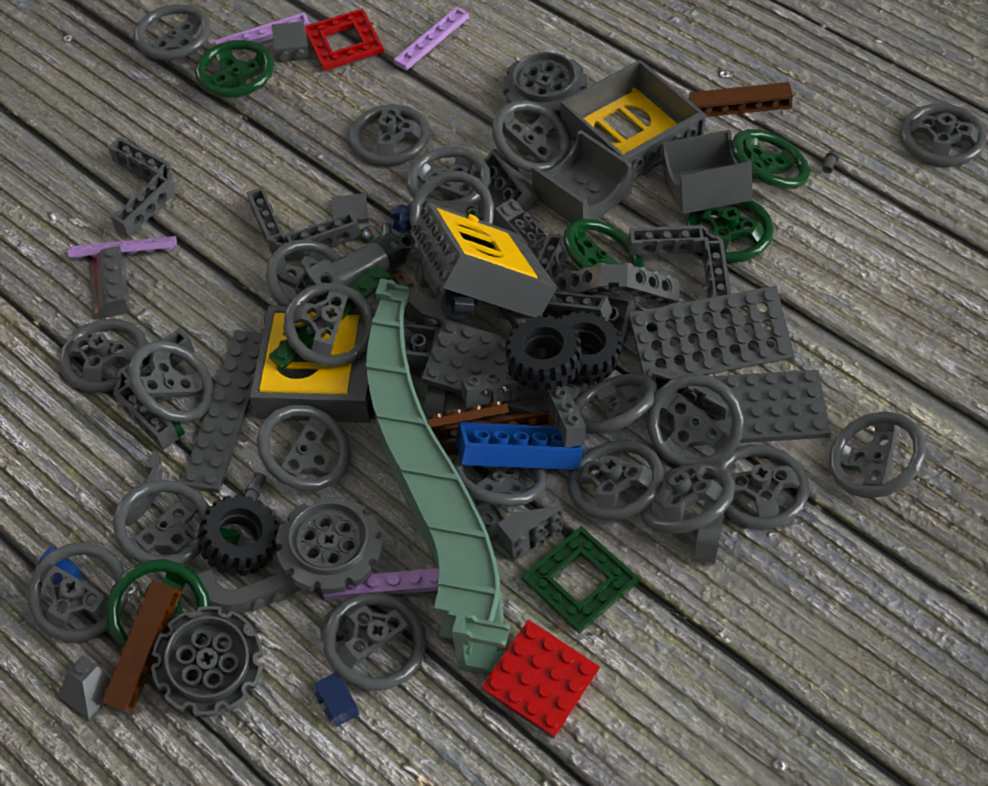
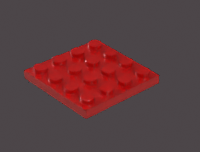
(540, 678)

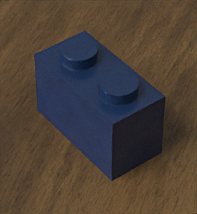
(336, 699)

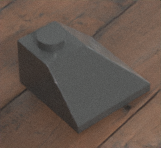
(84, 687)

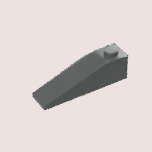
(694, 394)

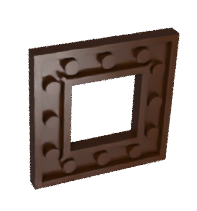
(471, 414)

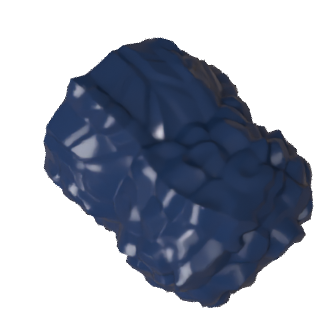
(401, 218)

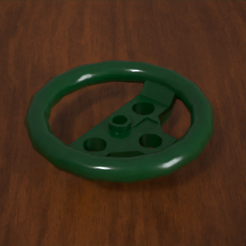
(238, 71)
(765, 163)
(732, 223)
(585, 251)
(176, 576)

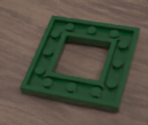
(580, 615)

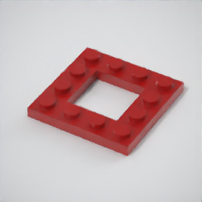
(329, 59)

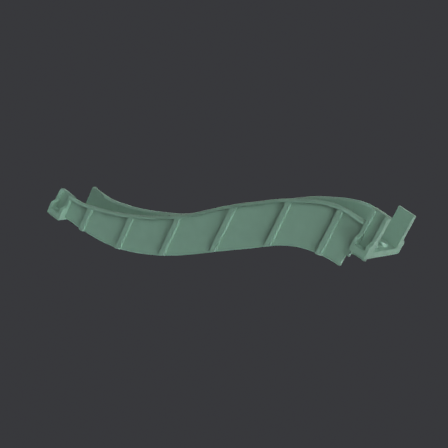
(435, 494)

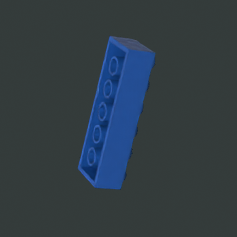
(515, 446)

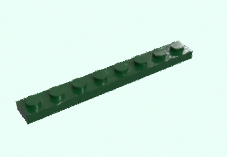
(366, 286)

